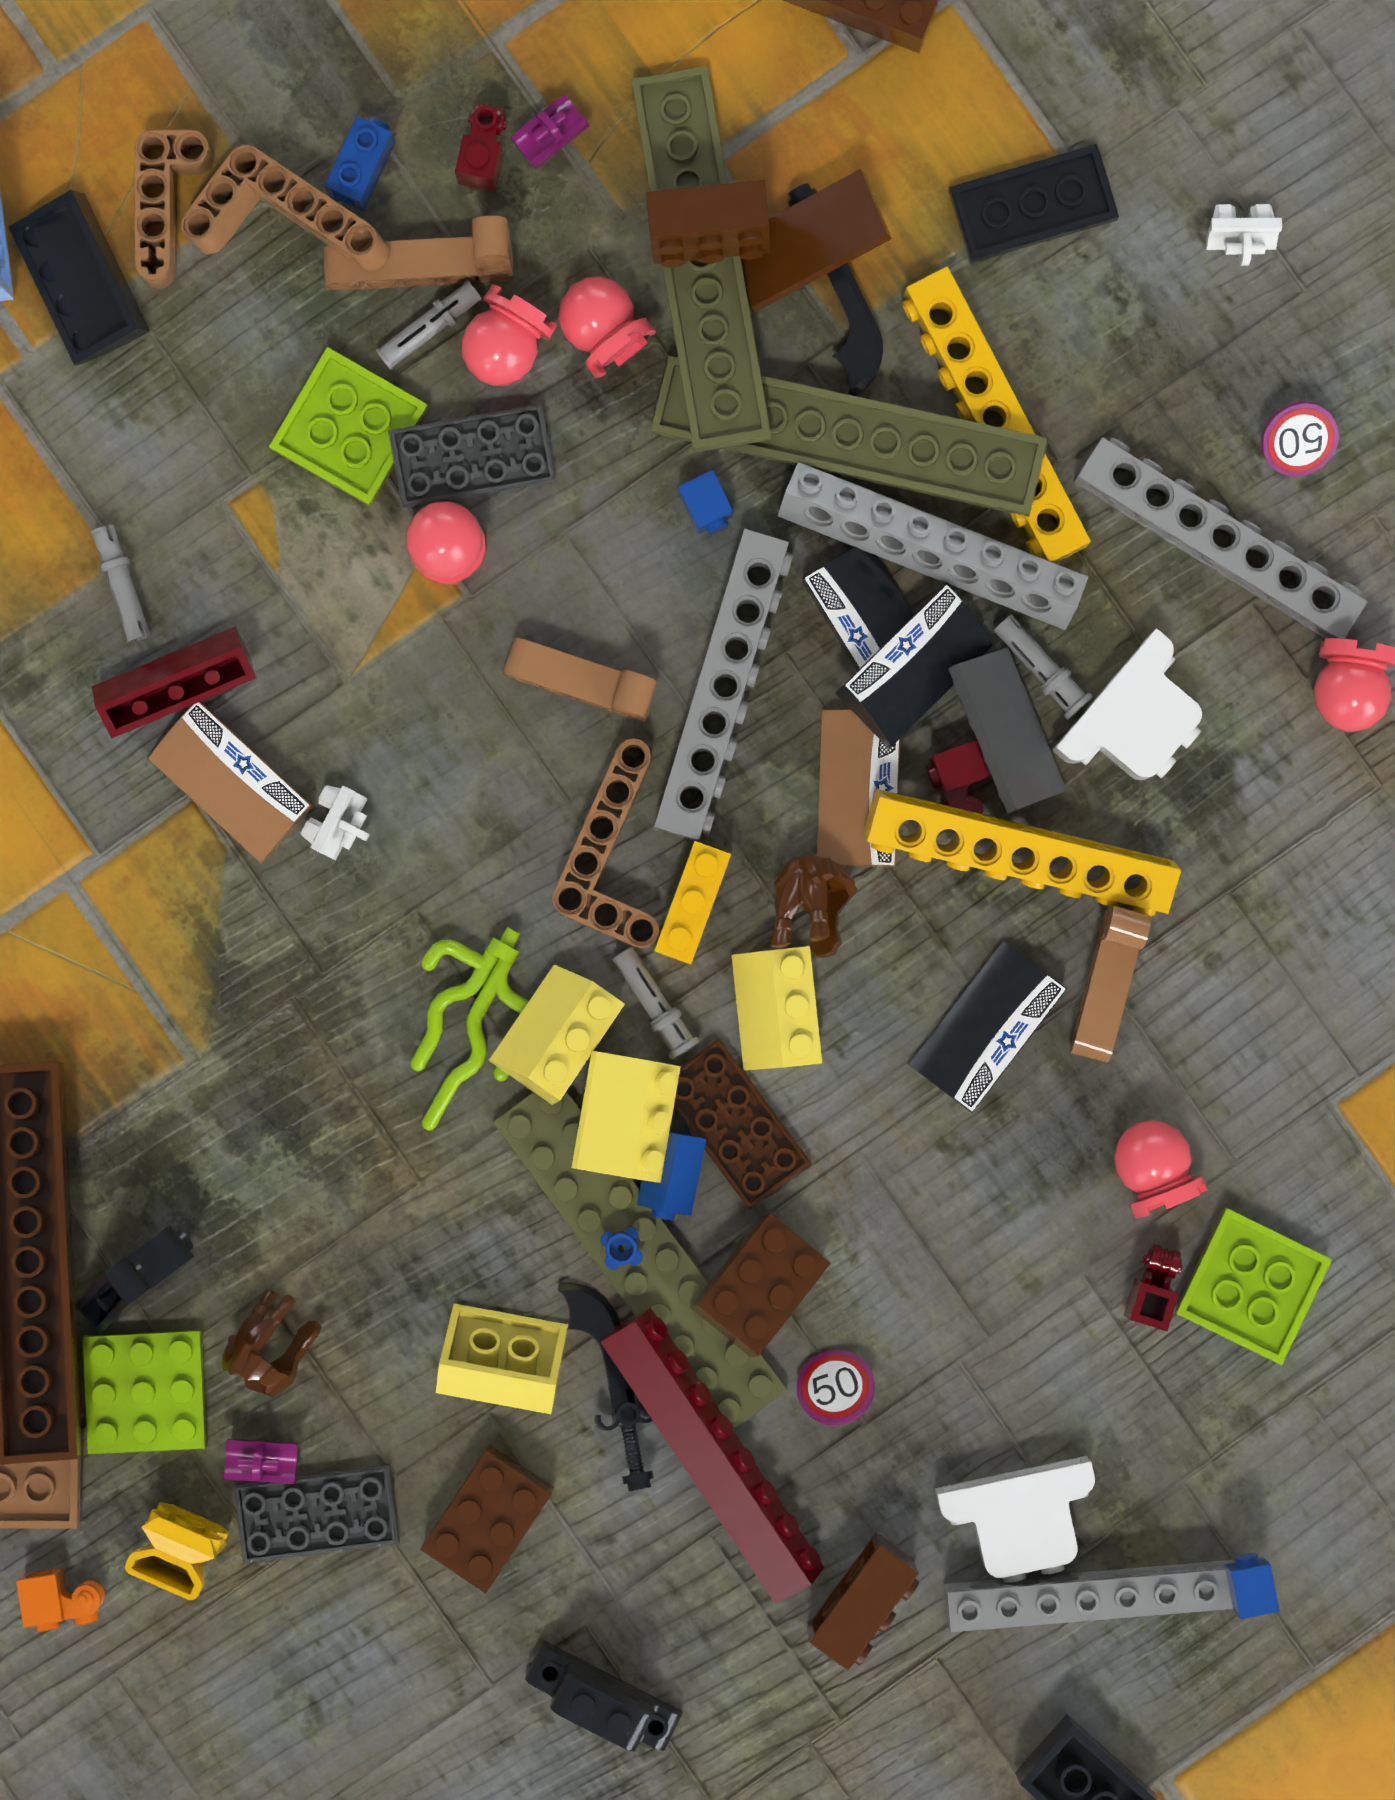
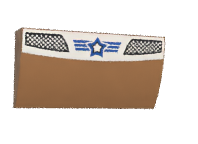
(850, 770)
(230, 781)

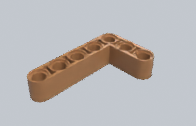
(289, 201)
(428, 262)
(602, 849)

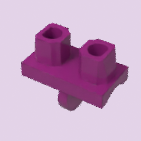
(549, 131)
(261, 1461)

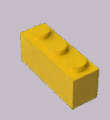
(692, 902)

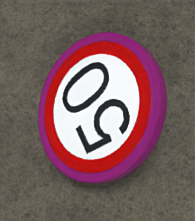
(1300, 439)
(835, 1387)

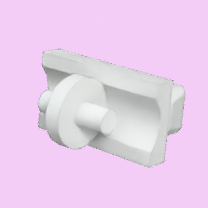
(1243, 235)
(340, 824)

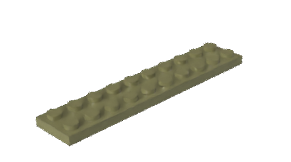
(704, 299)
(881, 443)
(665, 1278)

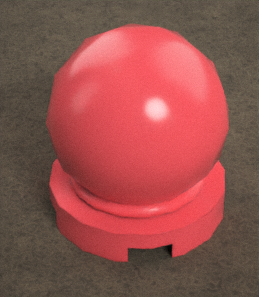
(601, 321)
(502, 342)
(445, 542)
(1353, 687)
(1156, 1165)

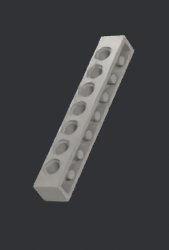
(1198, 542)
(932, 546)
(753, 551)
(1088, 1596)

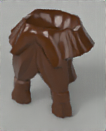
(822, 891)
(243, 1349)

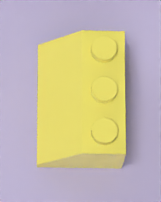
(776, 1008)
(556, 1033)
(626, 1117)
(501, 1358)

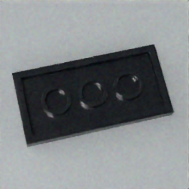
(1033, 203)

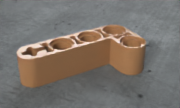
(163, 207)
(580, 679)
(1108, 982)

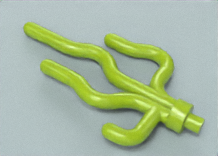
(492, 972)

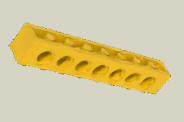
(943, 293)
(891, 809)

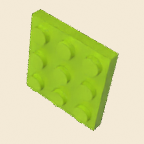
(343, 426)
(1253, 1286)
(144, 1391)

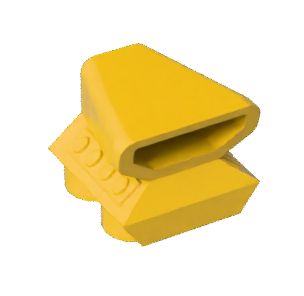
(176, 1550)

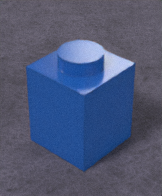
(706, 503)
(1251, 1586)

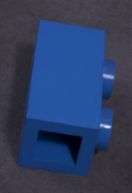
(360, 162)
(678, 1179)

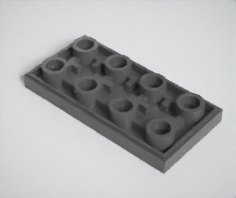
(471, 456)
(1007, 729)
(316, 1514)

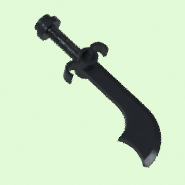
(864, 347)
(596, 1316)

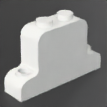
(1136, 716)
(1021, 1516)

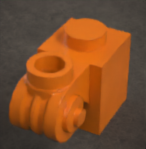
(47, 1602)

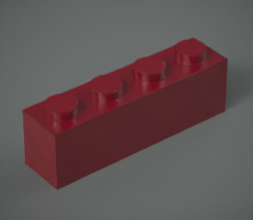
(173, 682)

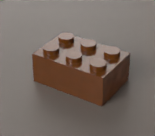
(708, 223)
(760, 1285)
(487, 1518)
(863, 1602)

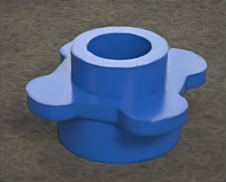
(614, 1256)

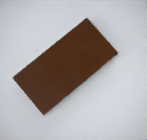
(815, 239)
(738, 1125)

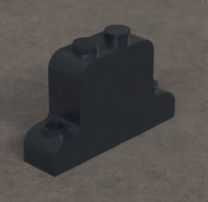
(135, 1278)
(602, 1701)

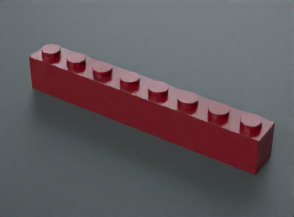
(713, 1455)

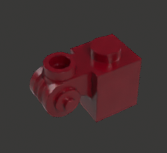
(481, 153)
(955, 772)
(1151, 1298)

